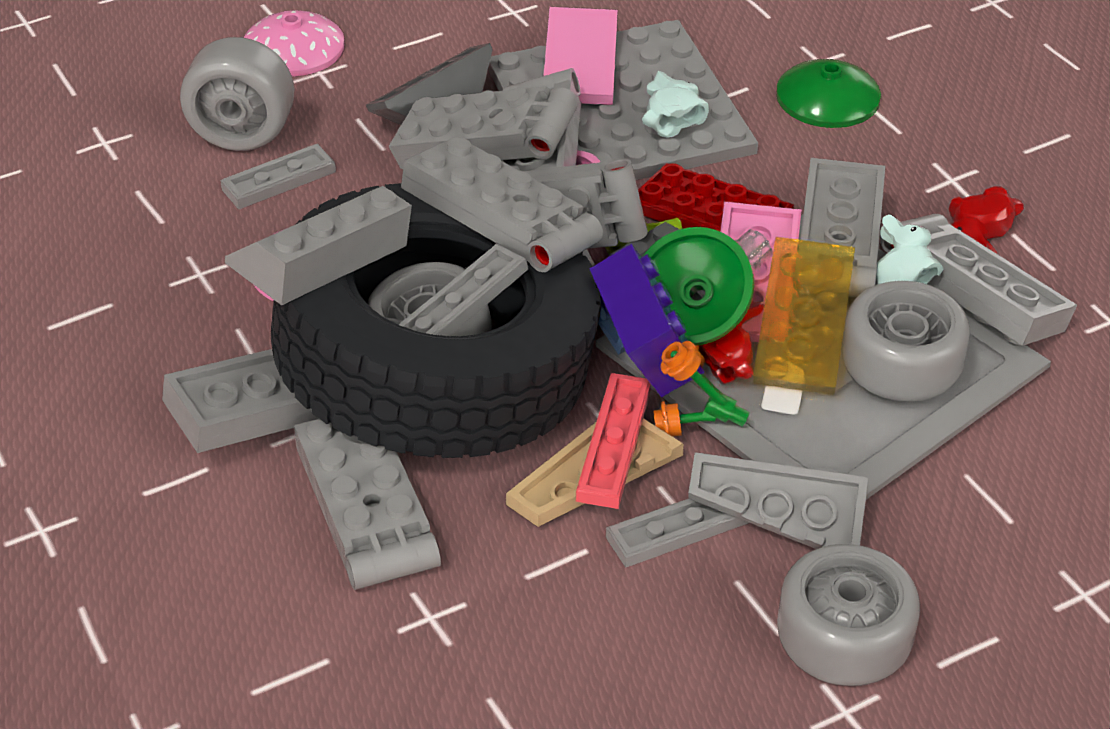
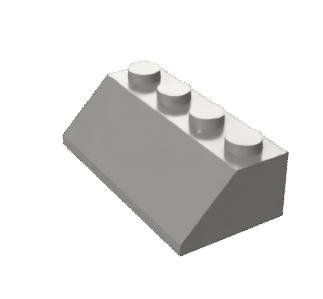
(325, 246)

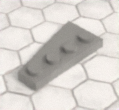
(788, 500)

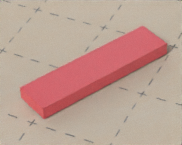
(613, 441)

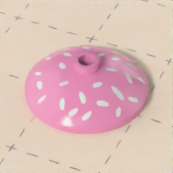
(301, 39)

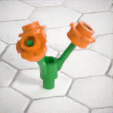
(682, 362)

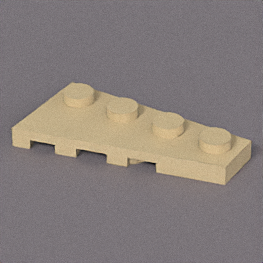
(553, 486)

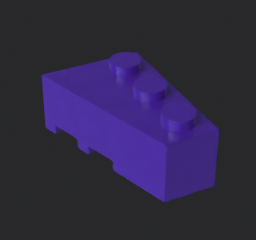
(641, 313)

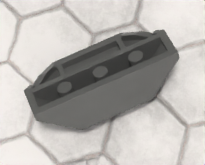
(458, 75)

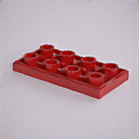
(696, 197)

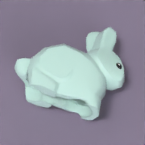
(673, 105)
(910, 256)

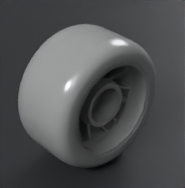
(237, 94)
(413, 286)
(905, 341)
(848, 614)

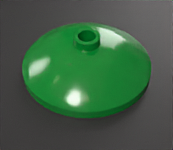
(828, 93)
(708, 262)

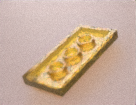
(804, 316)

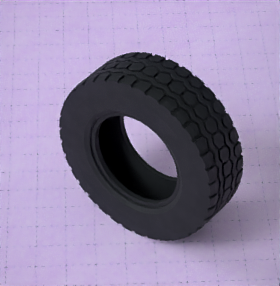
(438, 389)

